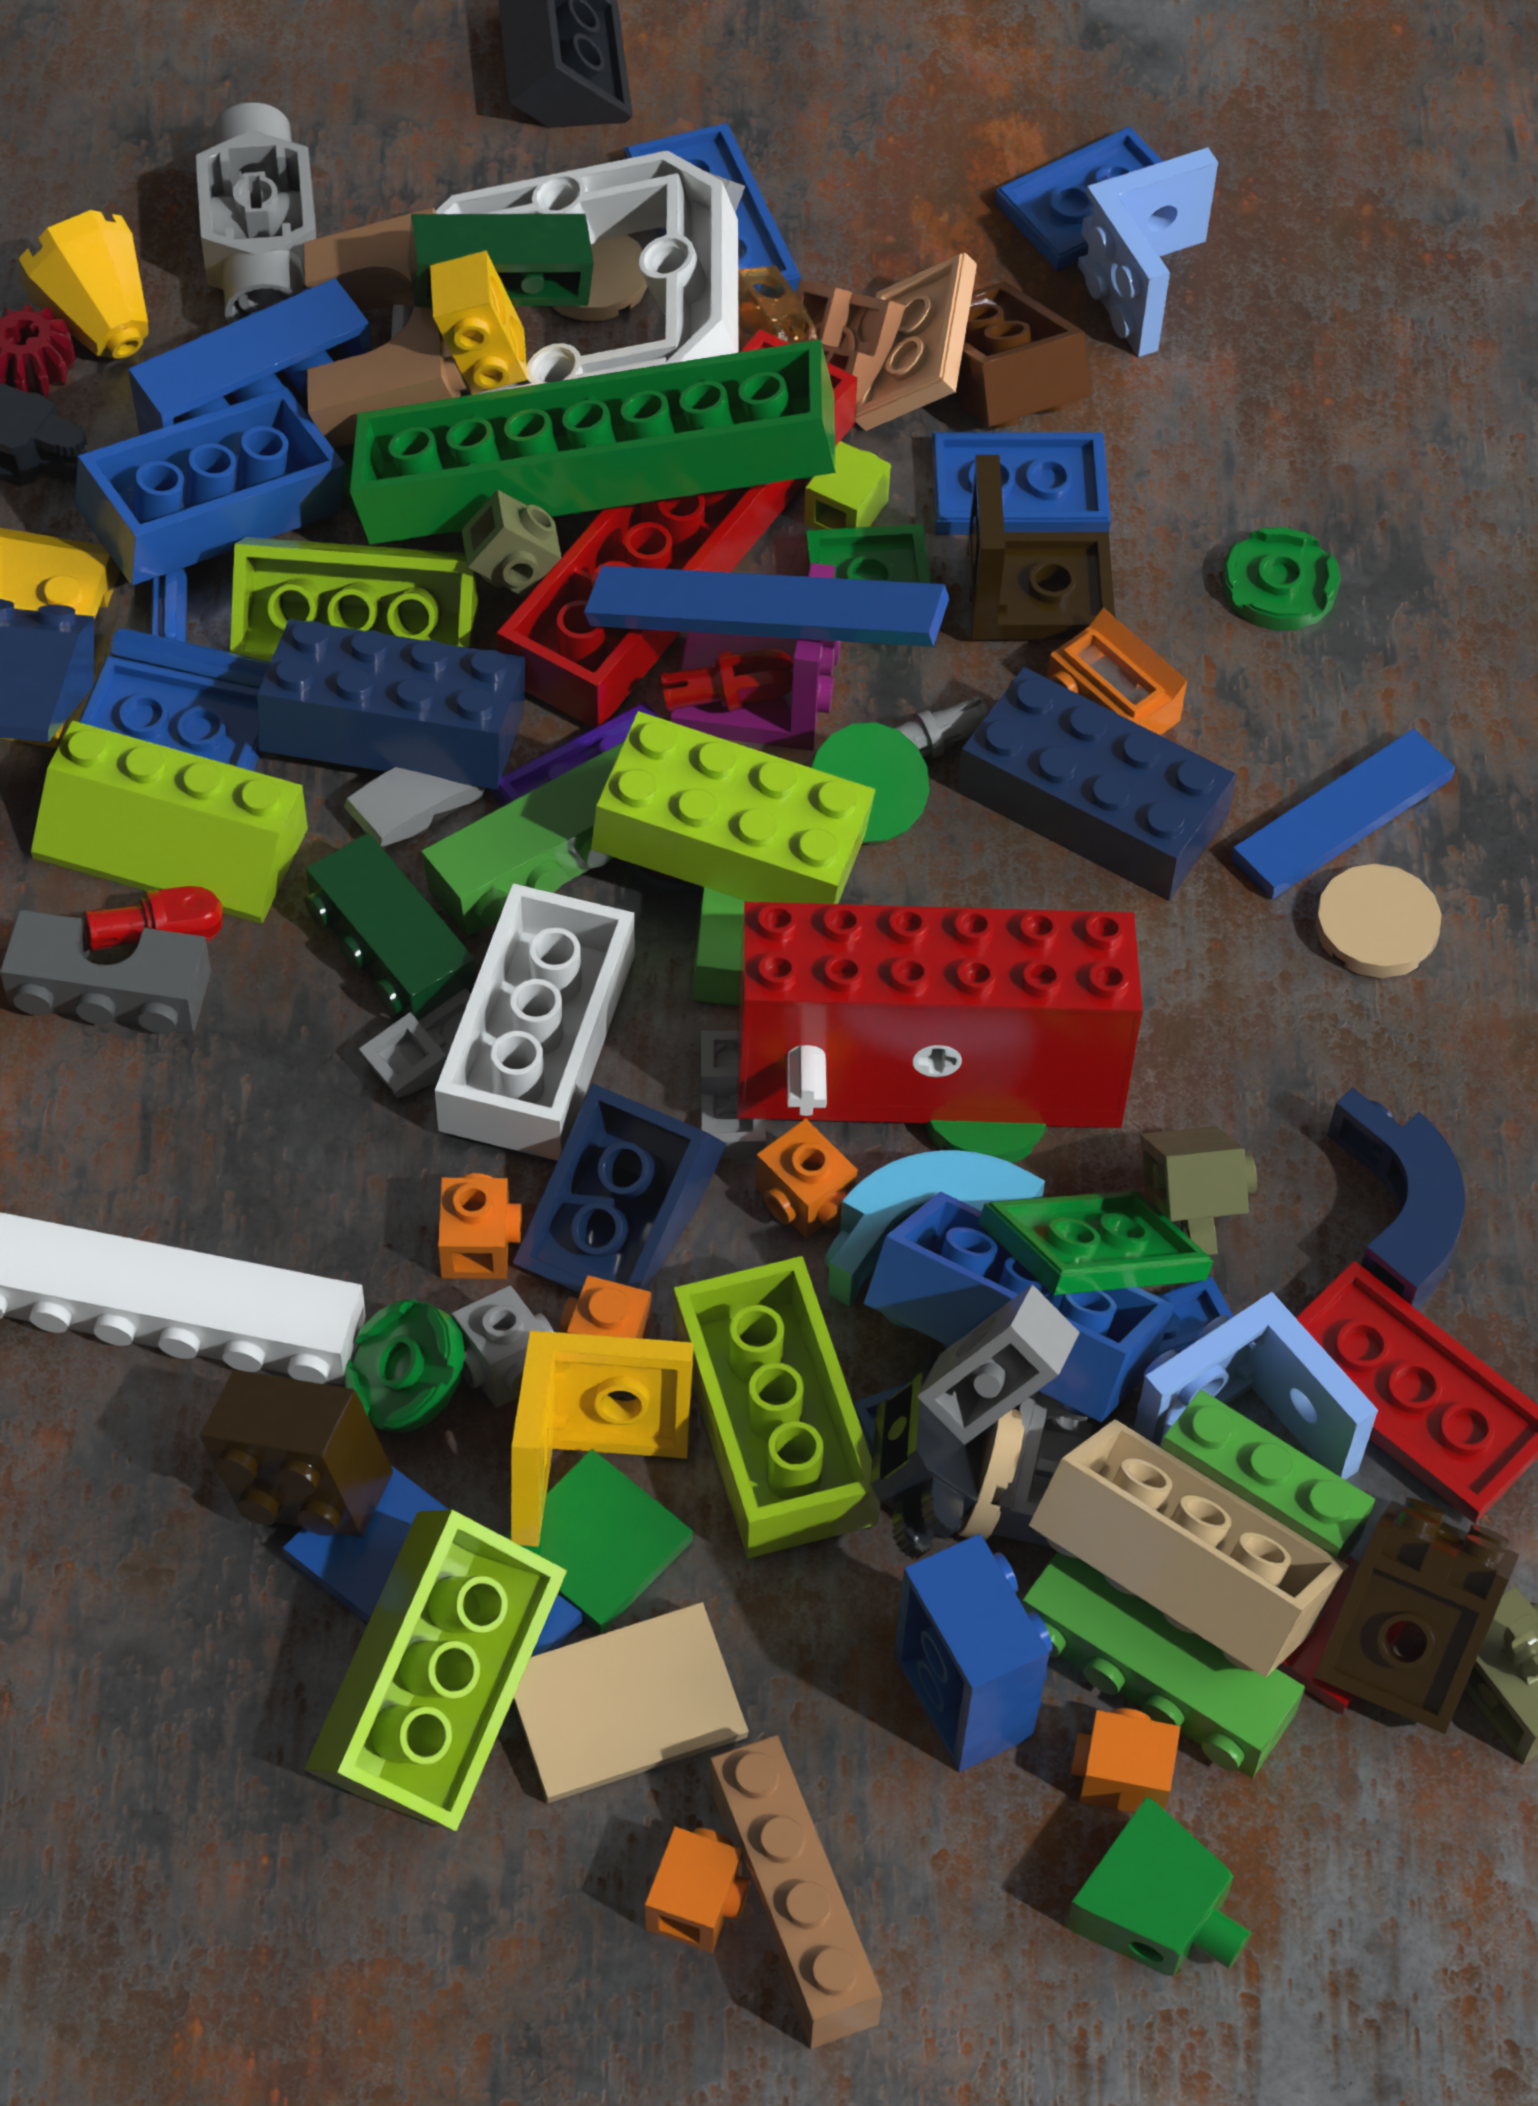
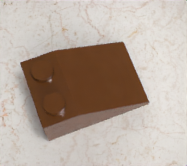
(1018, 358)

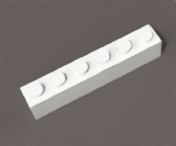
(178, 1300)

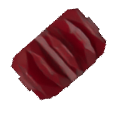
(34, 350)

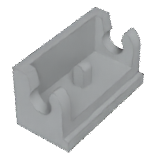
(1045, 1442)

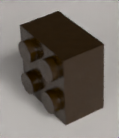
(297, 1453)

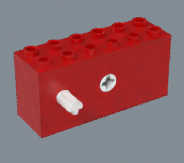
(936, 1014)

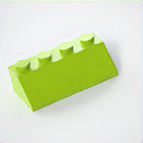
(352, 588)
(168, 820)
(436, 1669)

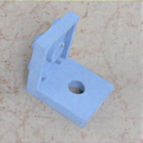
(1128, 239)
(1286, 1369)

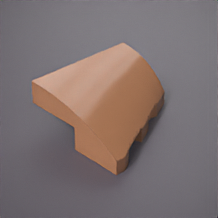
(852, 329)

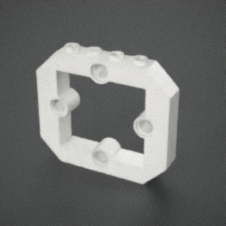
(687, 270)

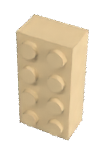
(1187, 1547)

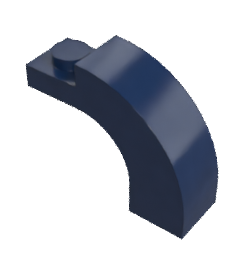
(1425, 1187)

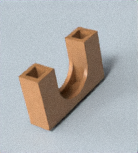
(407, 369)

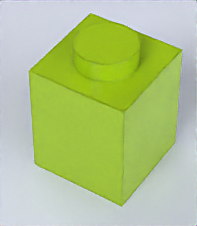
(850, 495)

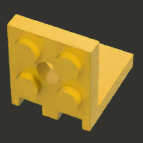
(570, 1408)

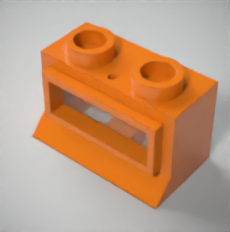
(1120, 674)

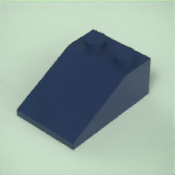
(42, 668)
(618, 1194)

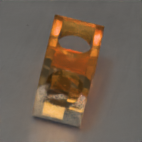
(773, 308)

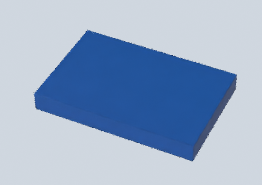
(1053, 199)
(1045, 480)
(176, 711)

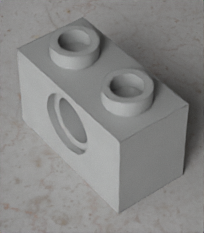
(998, 1364)

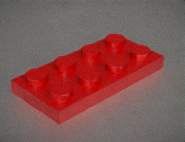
(1435, 1400)

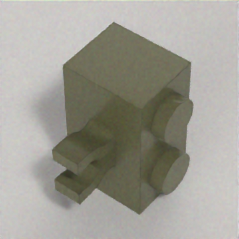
(1196, 1178)
(1507, 1674)

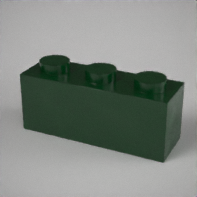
(535, 255)
(388, 929)

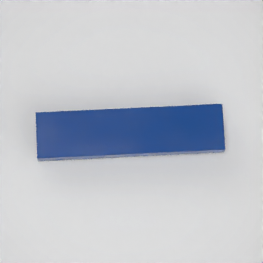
(1342, 813)

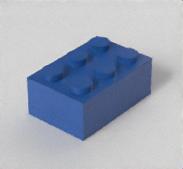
(971, 1650)

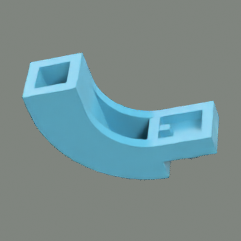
(902, 1188)

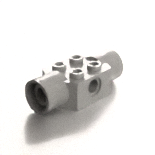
(254, 209)

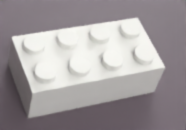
(535, 1022)

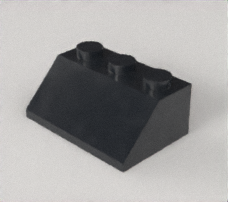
(565, 61)

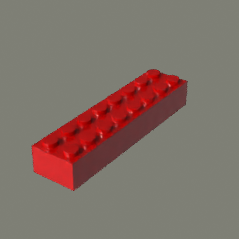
(595, 668)

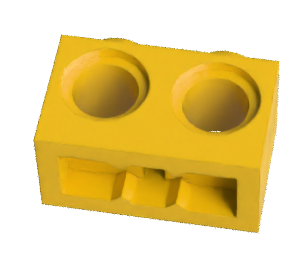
(478, 322)

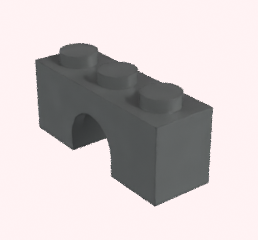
(152, 988)

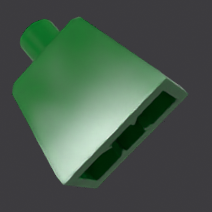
(1158, 1897)

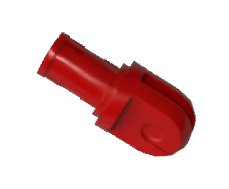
(731, 680)
(177, 910)

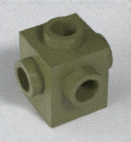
(511, 543)

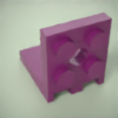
(776, 721)

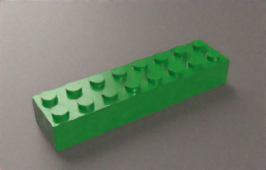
(597, 441)

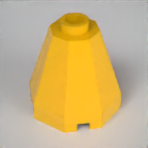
(90, 281)

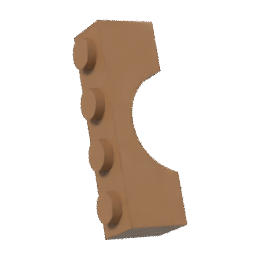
(806, 1911)

